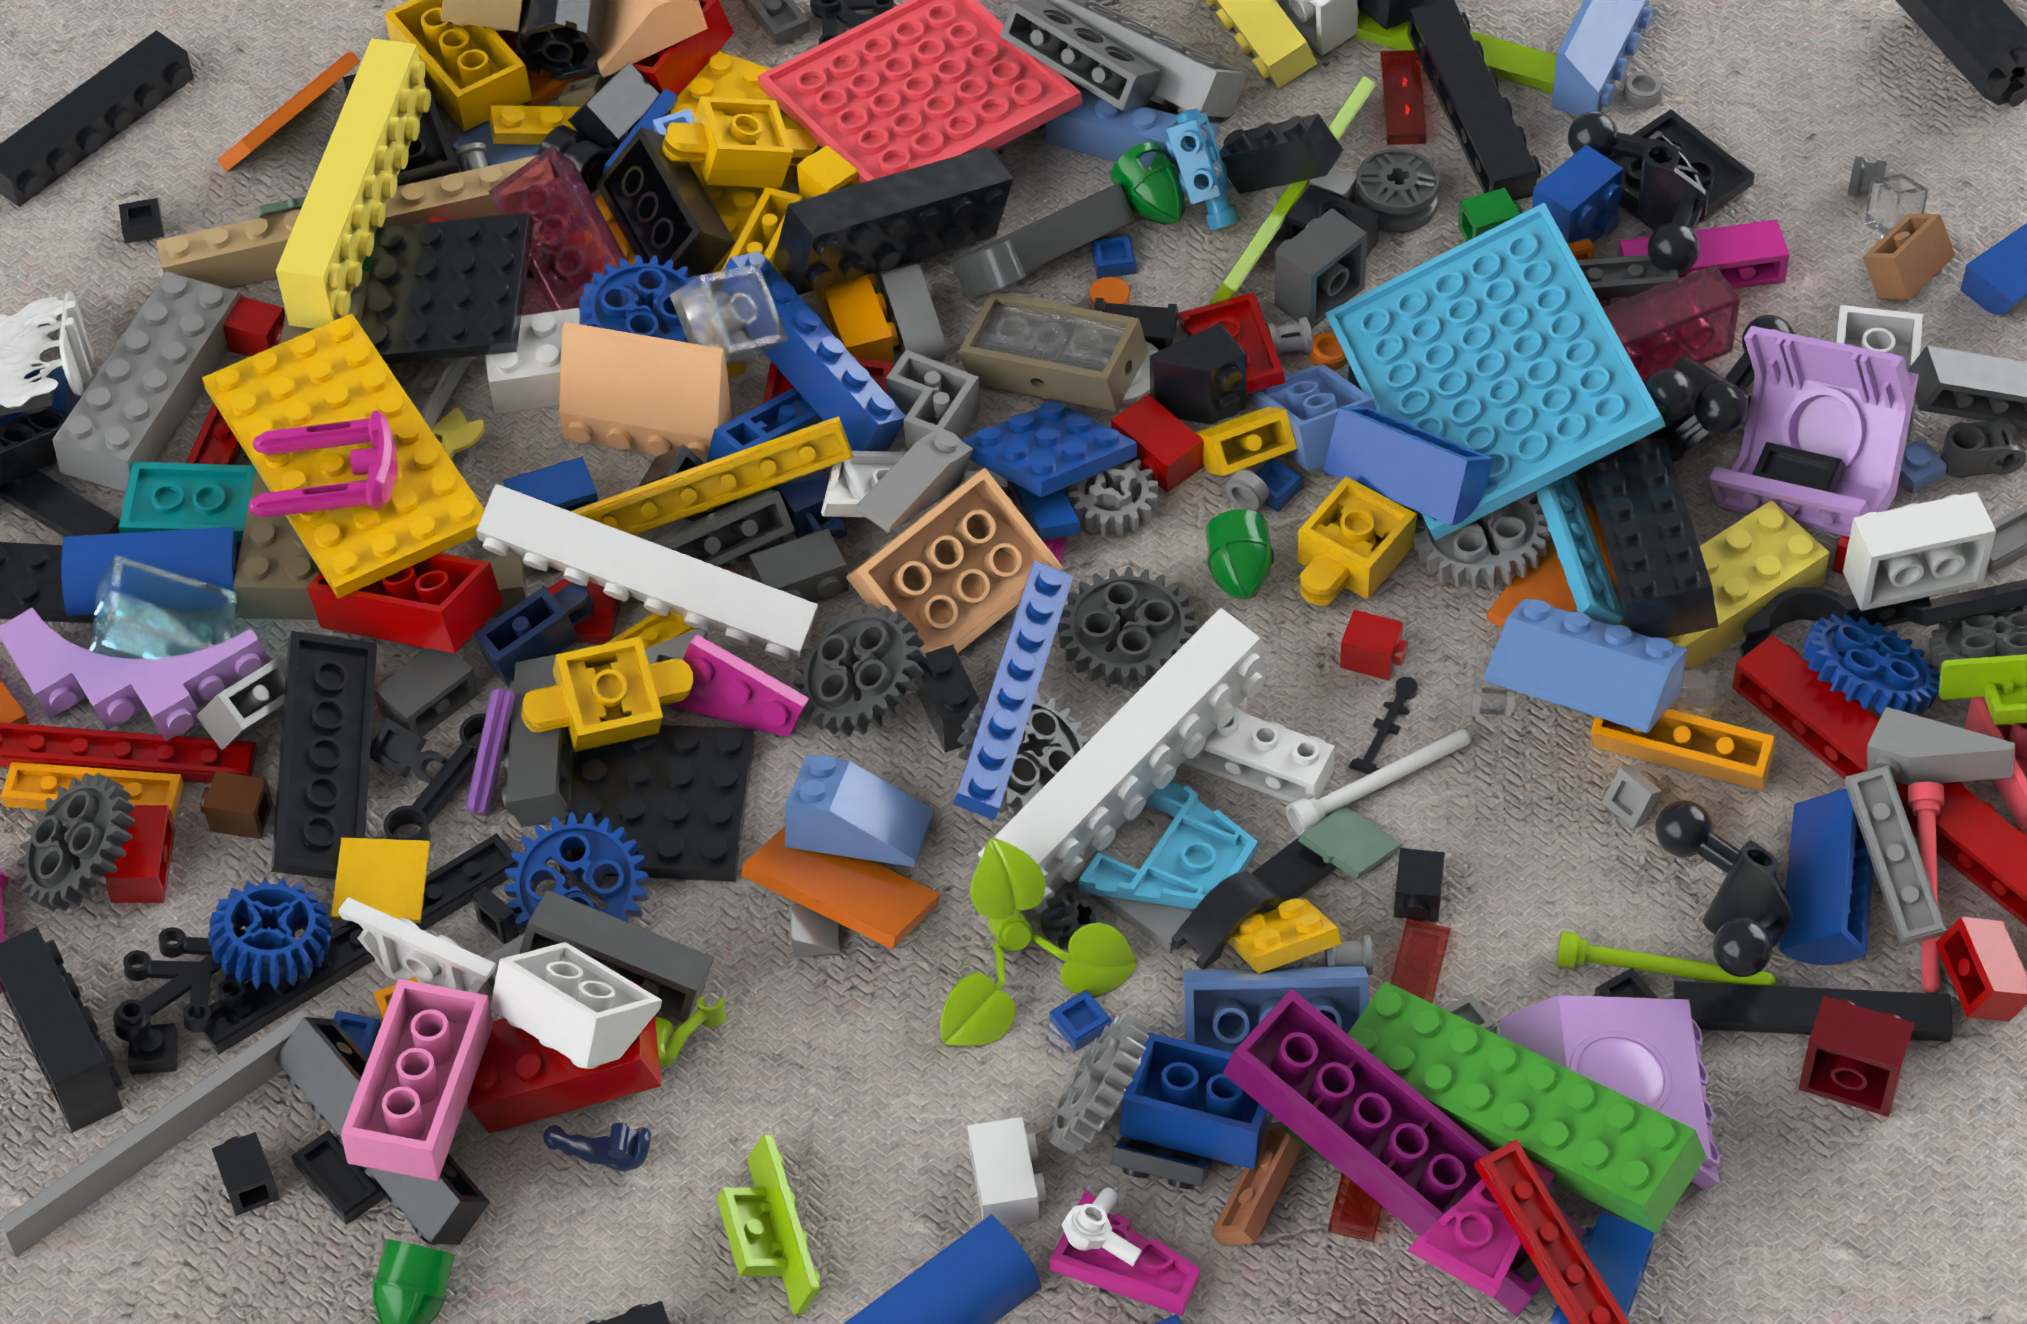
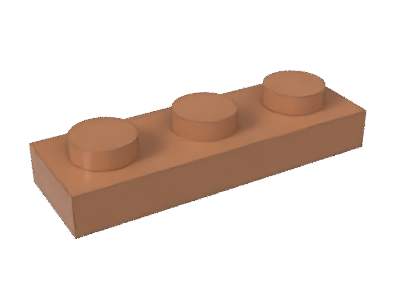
(1258, 1189)

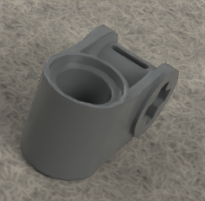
(1980, 446)

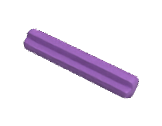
(490, 752)

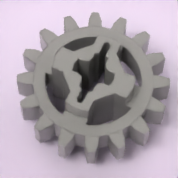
(1113, 498)

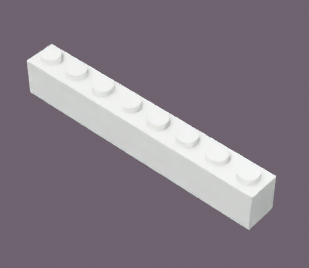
(646, 572)

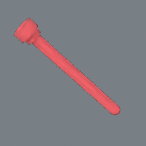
(1926, 801)

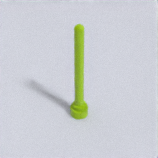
(1577, 951)

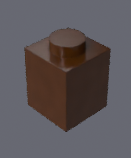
(237, 805)

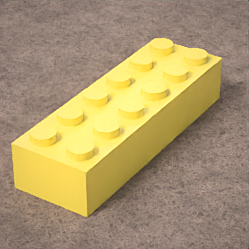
(1749, 568)

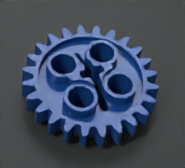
(635, 299)
(1871, 665)
(603, 855)

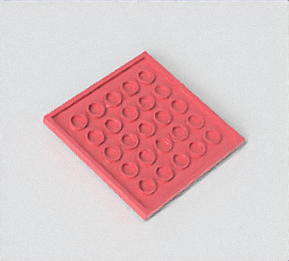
(918, 88)

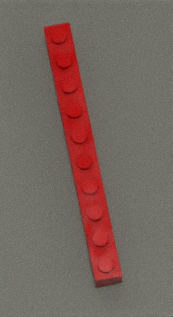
(1838, 731)

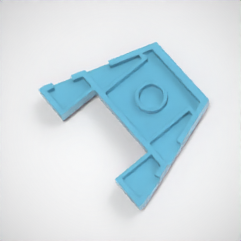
(1186, 862)

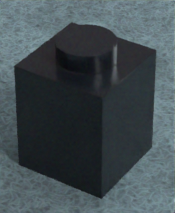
(1419, 884)
(245, 1173)

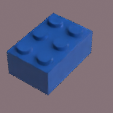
(1191, 1106)

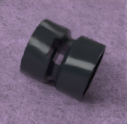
(585, 154)

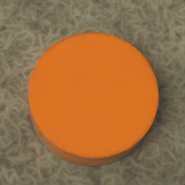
(1111, 289)
(1327, 351)

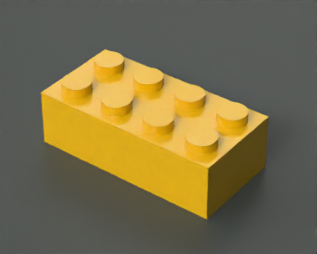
(463, 64)

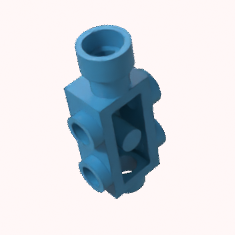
(1196, 167)

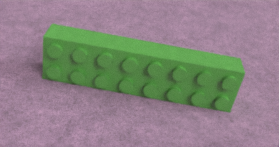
(1565, 1122)

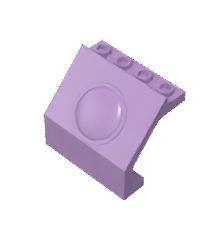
(1828, 403)
(1631, 1046)

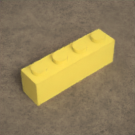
(1268, 35)

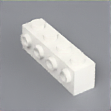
(1267, 758)

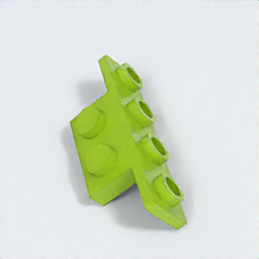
(1997, 679)
(766, 1227)

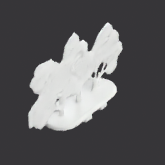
(24, 342)

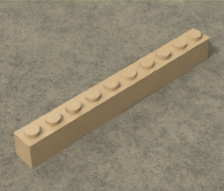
(252, 248)

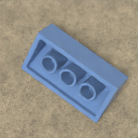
(1597, 53)
(1108, 132)
(1587, 665)
(1230, 1003)

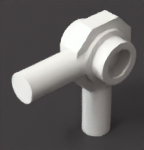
(1089, 1228)

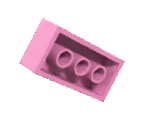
(417, 1079)

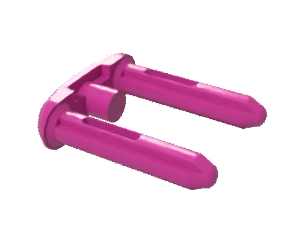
(377, 462)

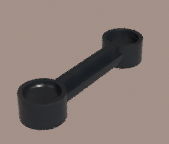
(441, 787)

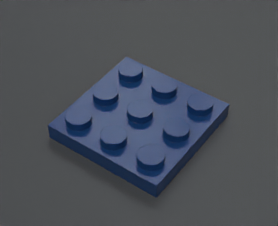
(1049, 448)

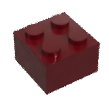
(1856, 1055)

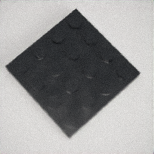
(448, 288)
(672, 794)

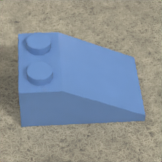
(1312, 407)
(854, 814)

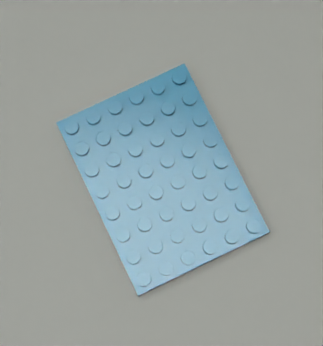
(1502, 357)

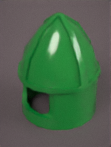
(1153, 190)
(1239, 552)
(410, 1283)

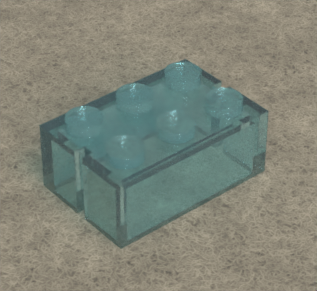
(157, 613)

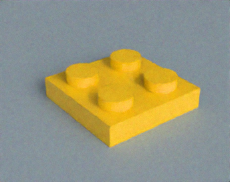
(1284, 935)

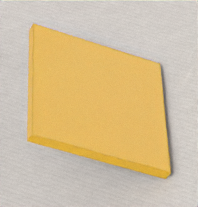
(382, 876)

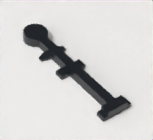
(1405, 689)

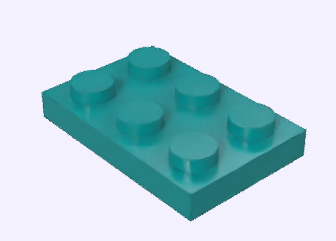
(186, 497)

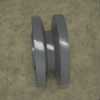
(1399, 188)

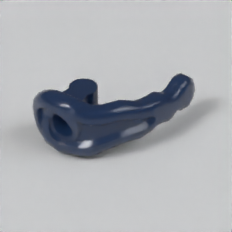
(622, 1151)

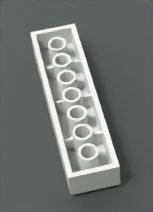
(1137, 751)

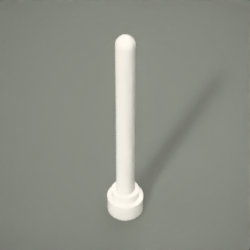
(1308, 812)

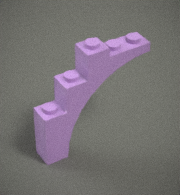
(121, 687)

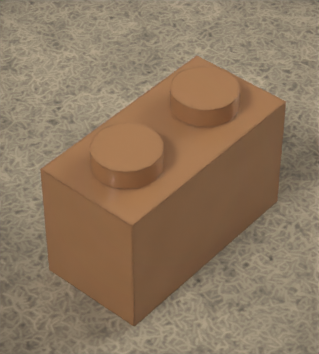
(1909, 256)

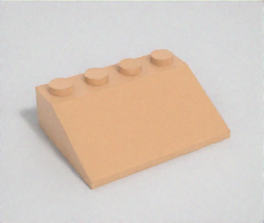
(643, 28)
(641, 391)
(955, 565)

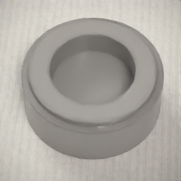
(1643, 90)
(1247, 490)

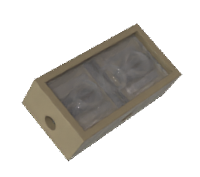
(1054, 350)

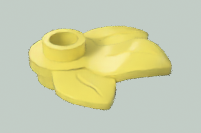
(456, 433)

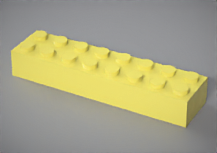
(353, 184)

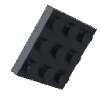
(1719, 171)

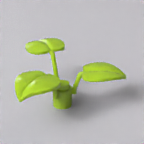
(1000, 888)

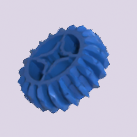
(268, 946)

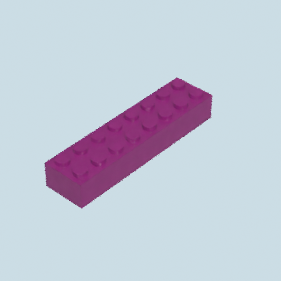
(1368, 1124)

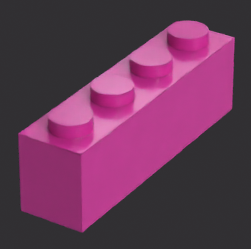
(1743, 252)

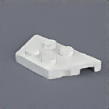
(854, 479)
(409, 952)

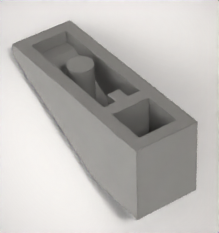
(917, 480)
(1936, 751)

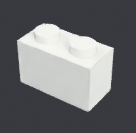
(1004, 1171)

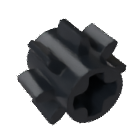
(1065, 917)

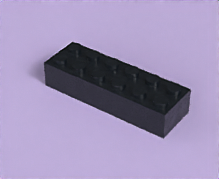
(892, 220)
(1650, 541)

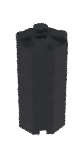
(560, 36)
(1981, 40)

